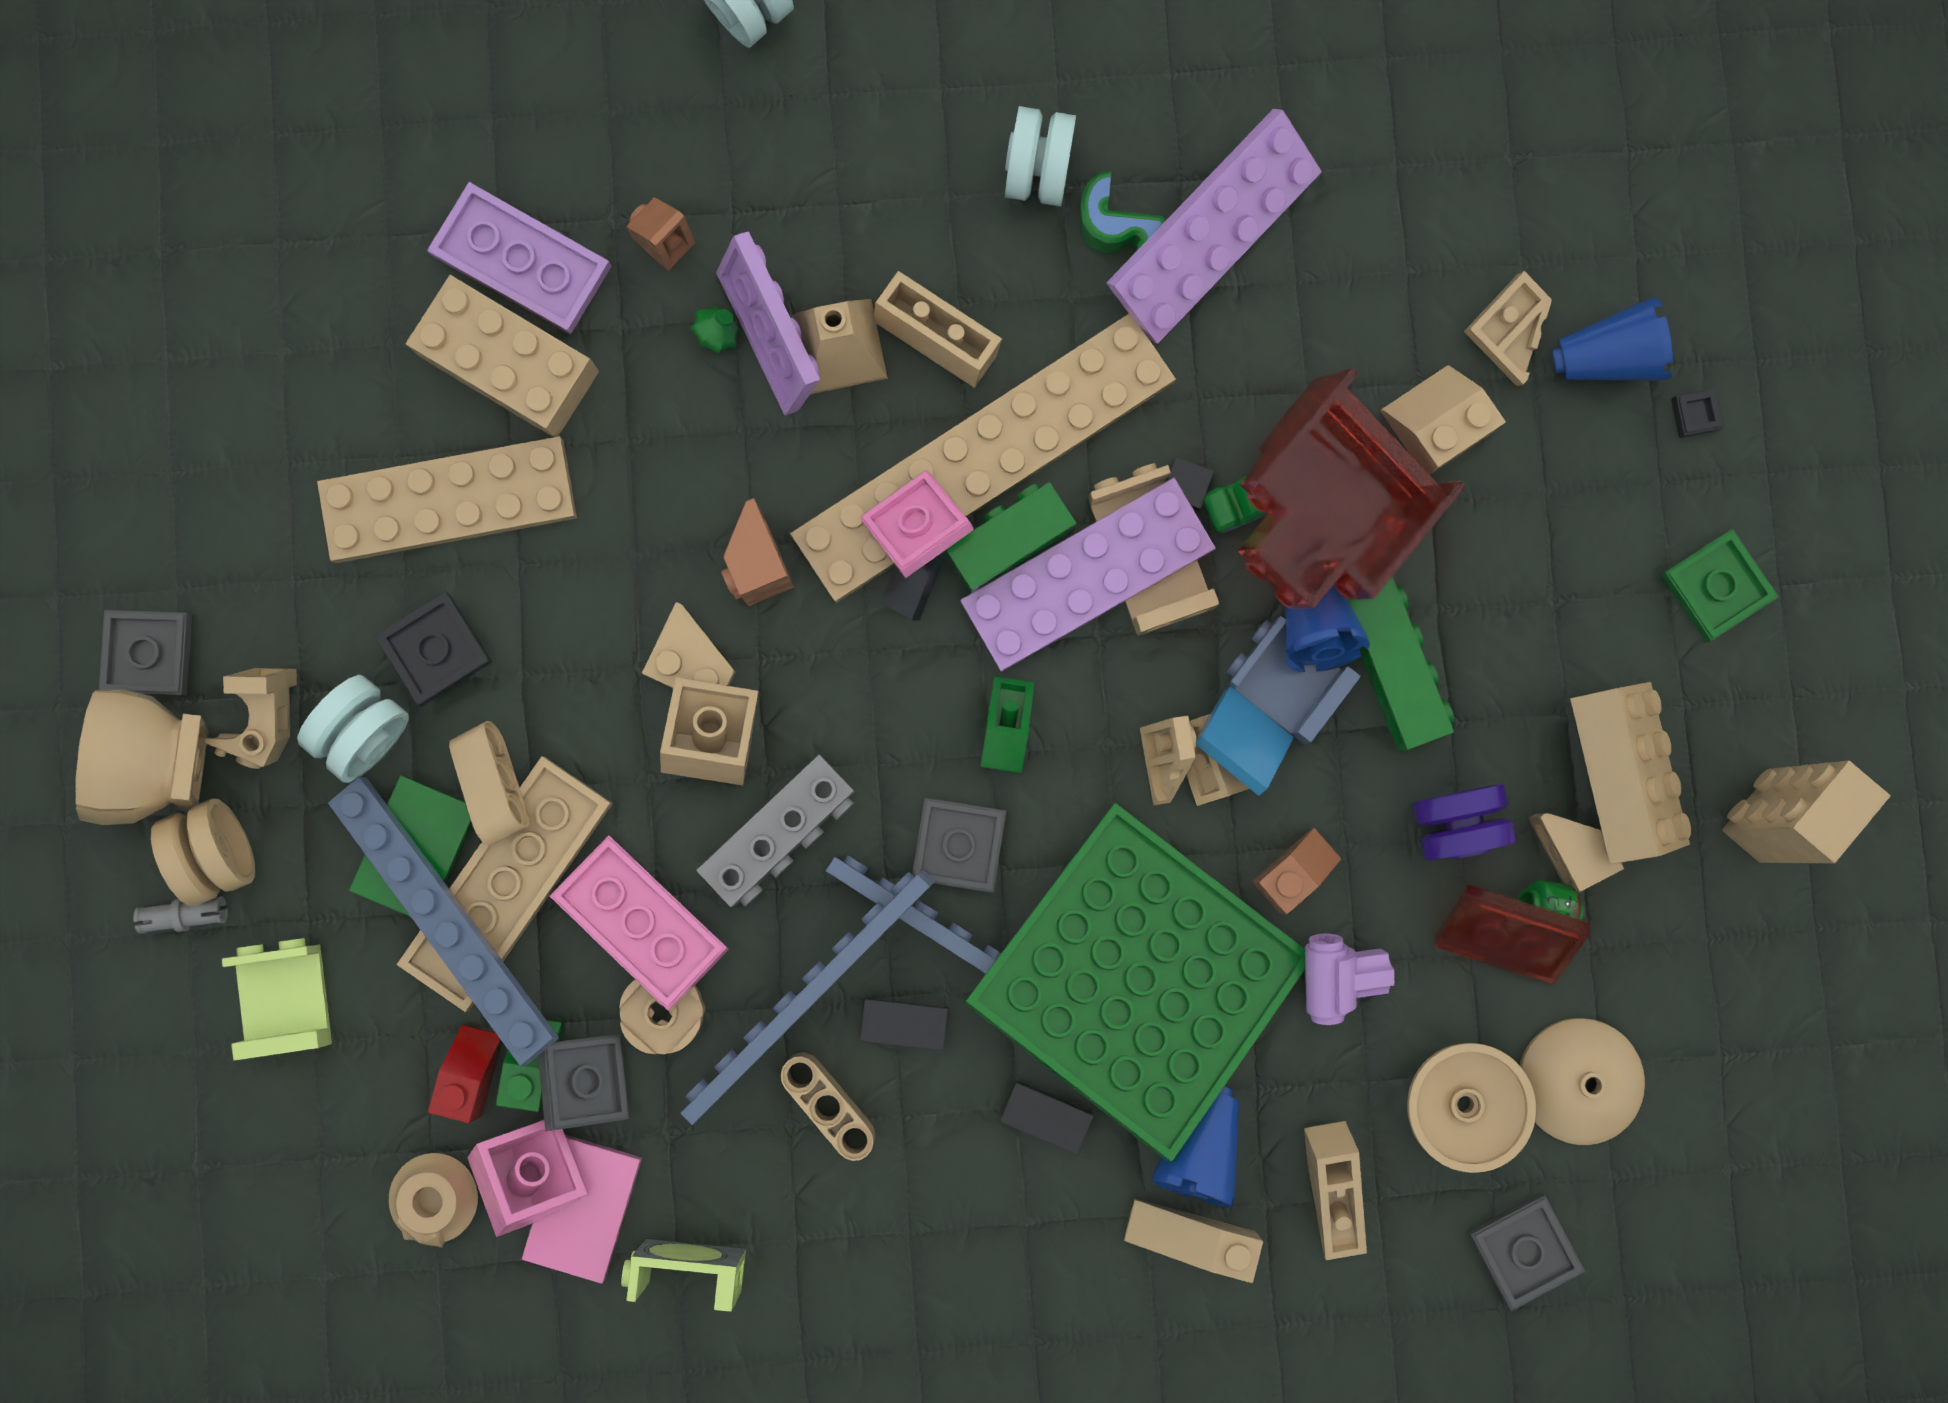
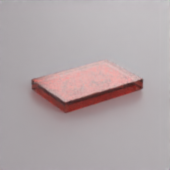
(1512, 934)

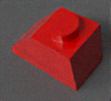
(466, 1075)

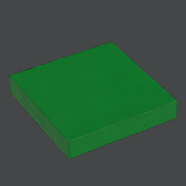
(1719, 585)

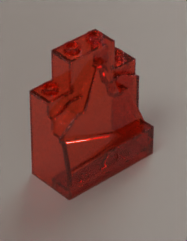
(1337, 499)

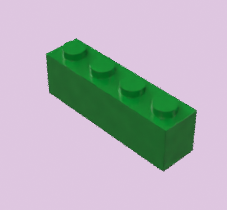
(1399, 670)

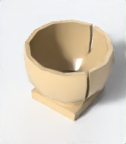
(136, 758)

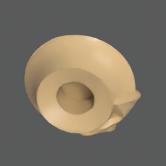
(433, 1199)

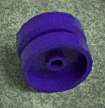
(1464, 823)

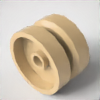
(202, 852)

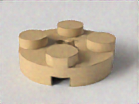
(663, 1036)

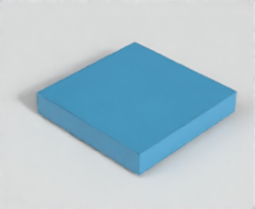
(1244, 740)

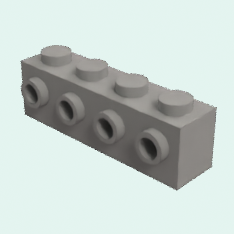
(776, 831)

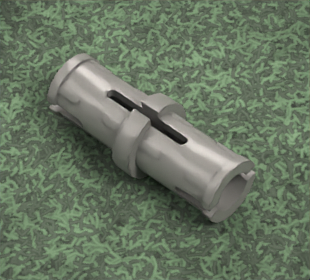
(179, 915)

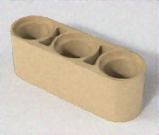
(488, 783)
(831, 1126)

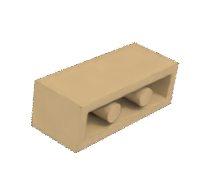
(936, 329)

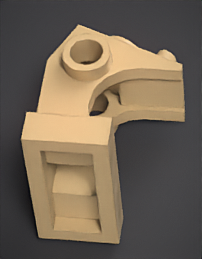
(269, 716)

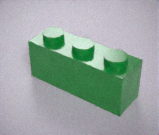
(1011, 536)

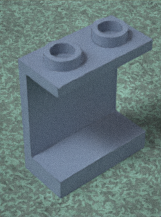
(1291, 698)

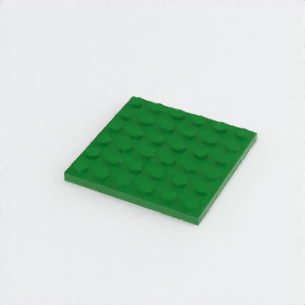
(1140, 982)

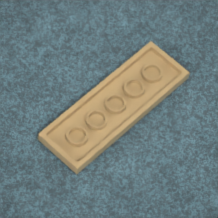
(446, 499)
(514, 877)

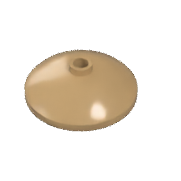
(1560, 1064)
(1498, 1114)

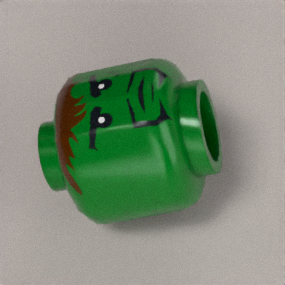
(1553, 897)

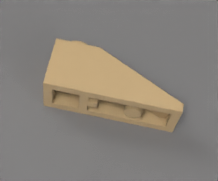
(1336, 1189)
(1195, 1240)

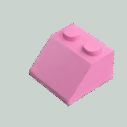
(525, 1176)

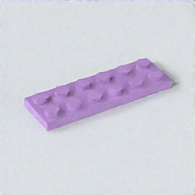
(1215, 226)
(1087, 574)

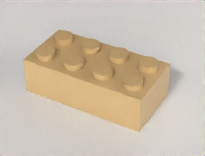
(503, 356)
(1631, 772)
(1805, 812)

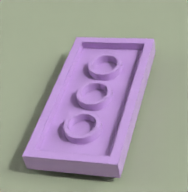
(519, 258)
(767, 323)

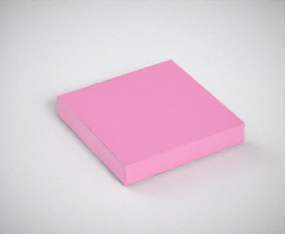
(916, 523)

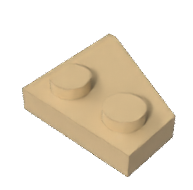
(1512, 326)
(686, 653)
(1168, 755)

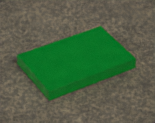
(435, 824)

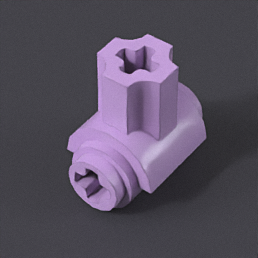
(1340, 975)

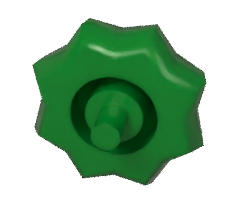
(715, 329)

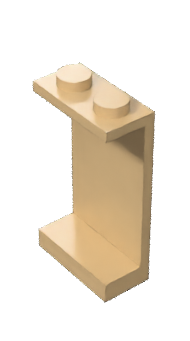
(1174, 597)

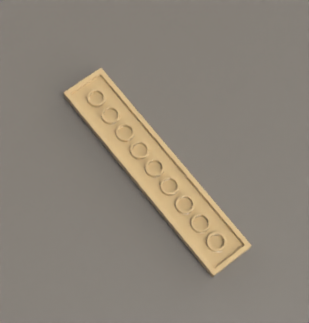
(995, 447)

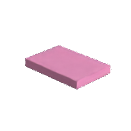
(585, 1233)

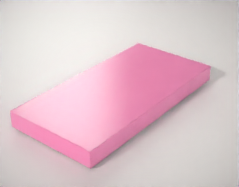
(639, 923)

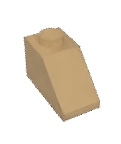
(1574, 850)

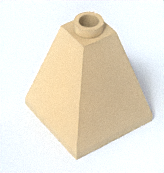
(843, 344)

